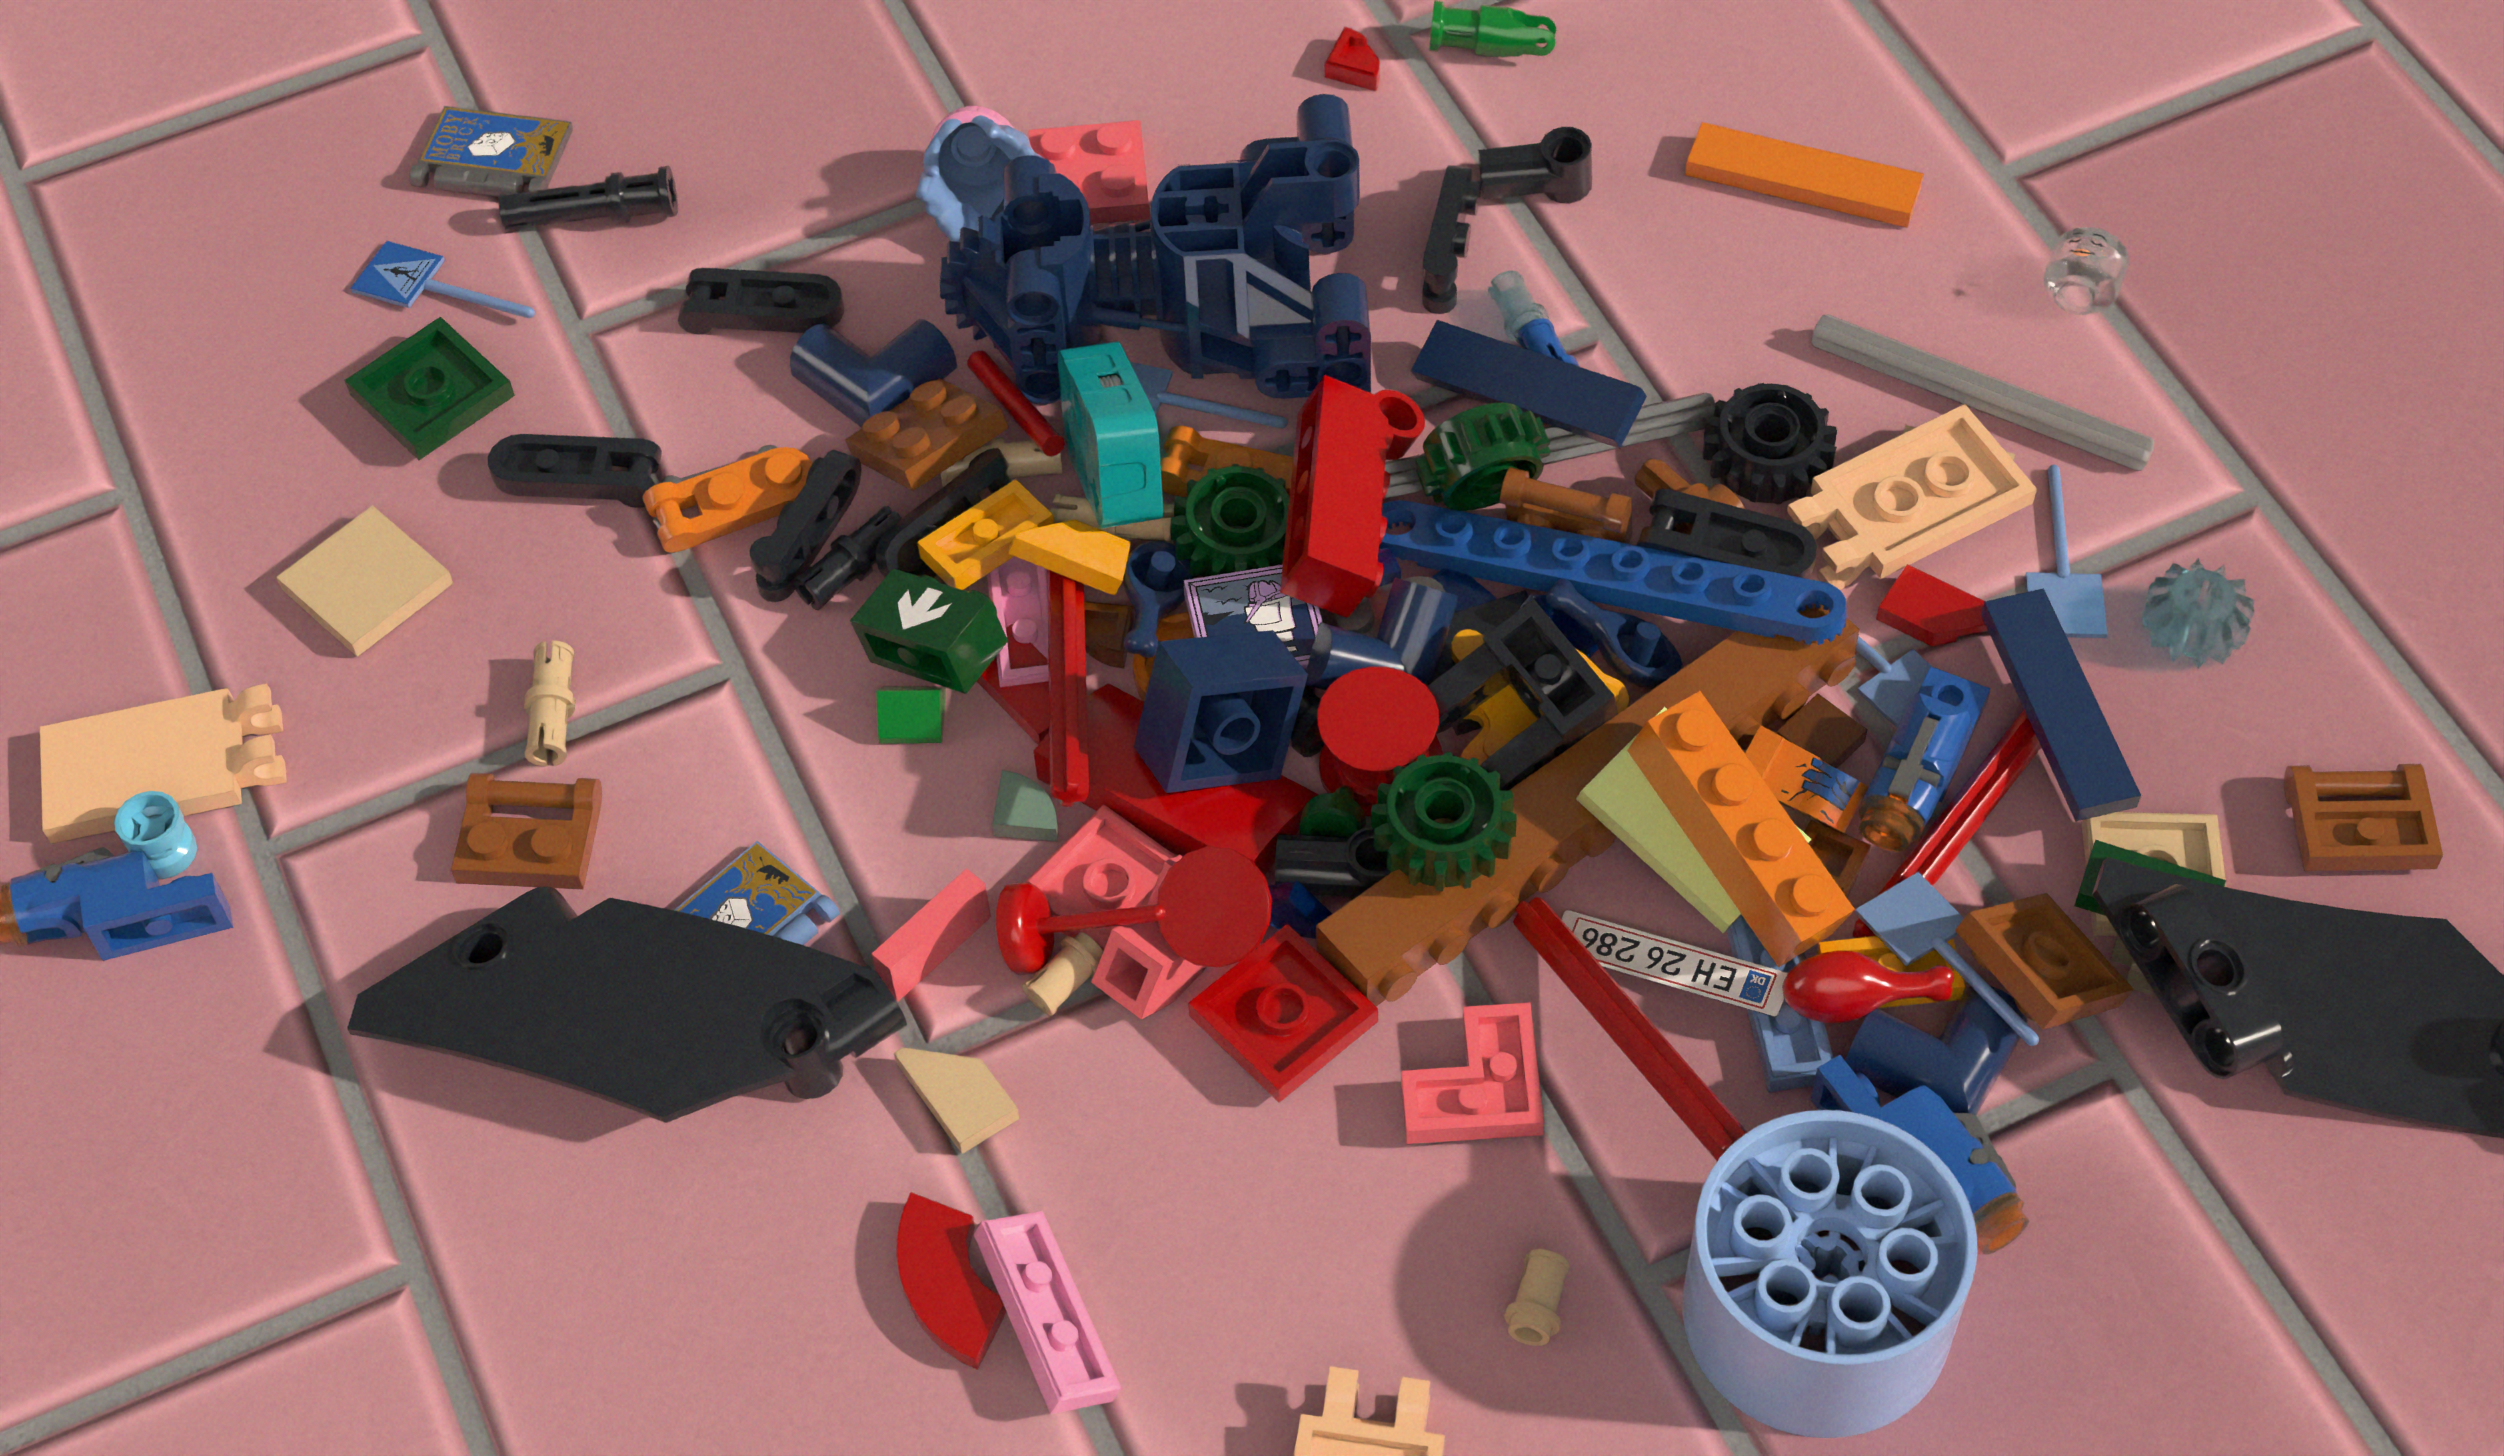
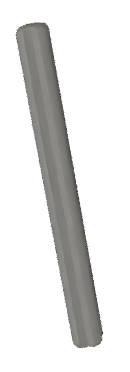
(1983, 392)

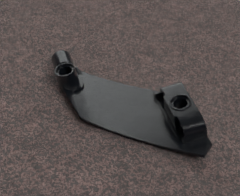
(2332, 999)
(634, 1004)

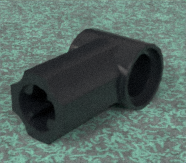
(1554, 167)
(1330, 863)

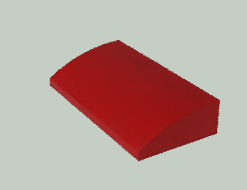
(1228, 816)

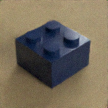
(1219, 710)

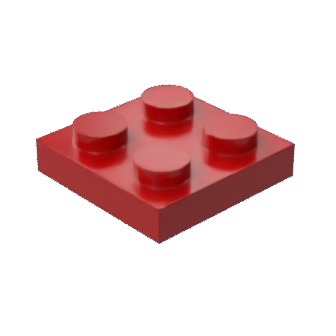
(1283, 1012)

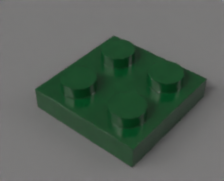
(429, 388)

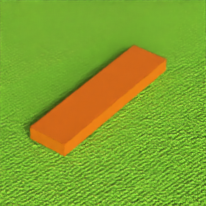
(1804, 174)

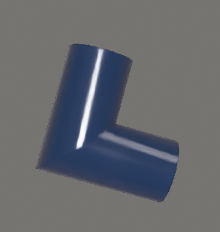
(868, 384)
(1407, 640)
(1955, 1066)

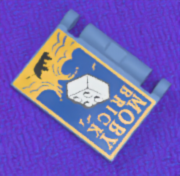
(762, 896)

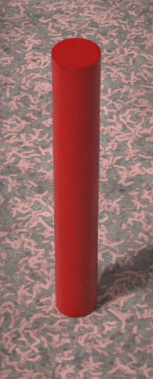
(1016, 403)

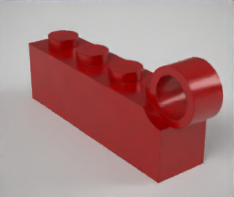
(1340, 491)

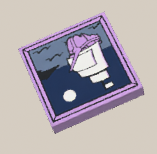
(1252, 603)

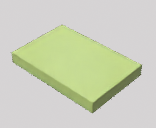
(1638, 817)

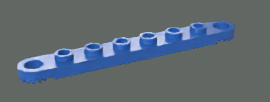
(1615, 572)

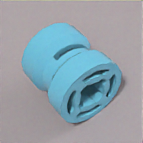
(157, 827)

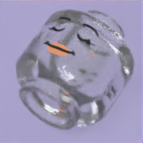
(2086, 270)

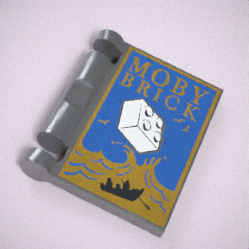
(491, 152)

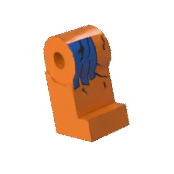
(1805, 781)

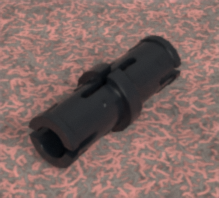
(847, 561)

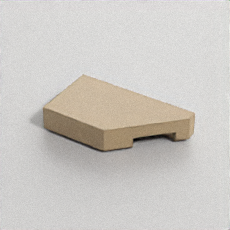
(959, 1094)

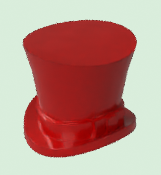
(1371, 726)

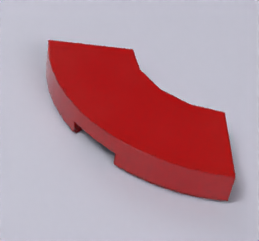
(941, 1283)

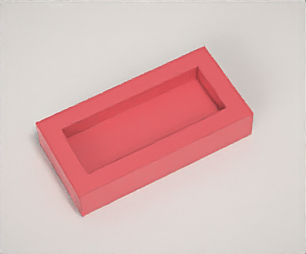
(932, 934)

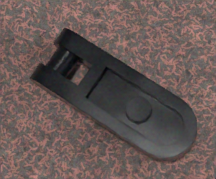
(1449, 238)
(759, 301)
(575, 467)
(805, 524)
(1728, 534)
(899, 543)

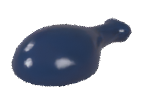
(1155, 588)
(1625, 641)

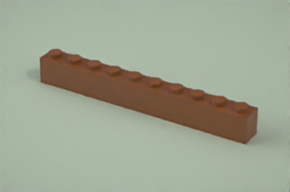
(1405, 929)

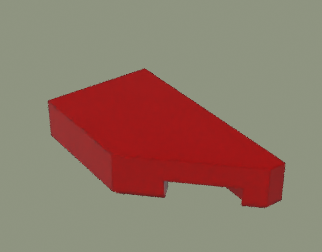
(1930, 609)

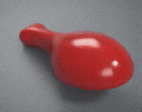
(1850, 985)

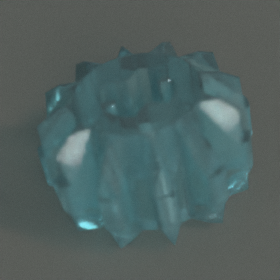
(2198, 613)

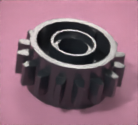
(1769, 442)

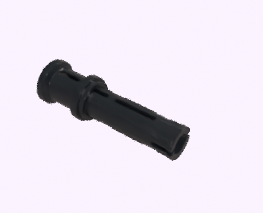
(615, 198)

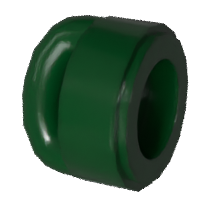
(1332, 814)

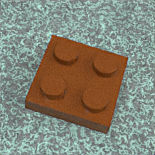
(926, 433)
(2043, 960)

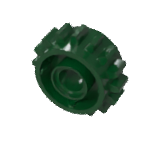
(1473, 451)
(1225, 500)
(1435, 851)

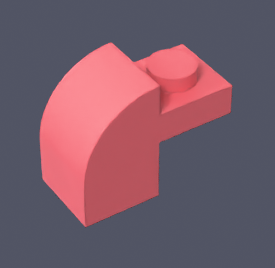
(1141, 966)

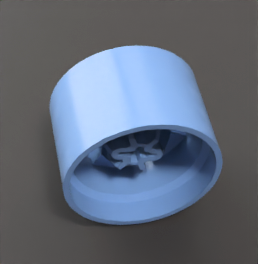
(1848, 1179)

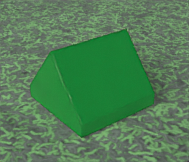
(910, 714)

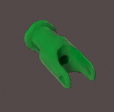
(1491, 31)

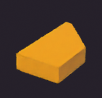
(1075, 552)

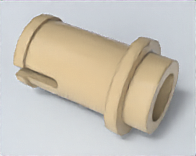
(1063, 973)
(1533, 1313)

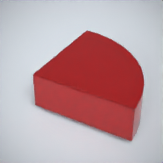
(1353, 61)

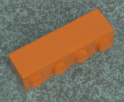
(1739, 828)

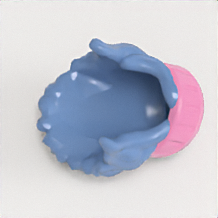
(967, 167)

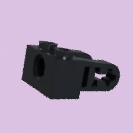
(1548, 678)

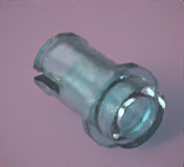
(1514, 302)

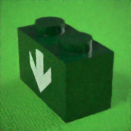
(929, 630)

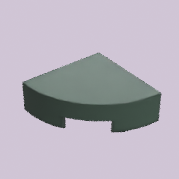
(1023, 810)

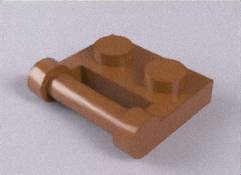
(1566, 508)
(2363, 833)
(526, 849)

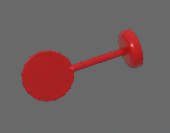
(1207, 908)

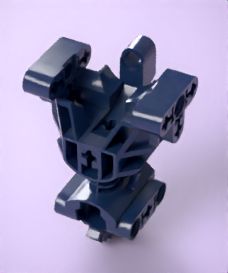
(1215, 268)

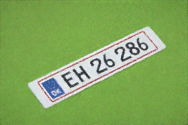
(1679, 964)

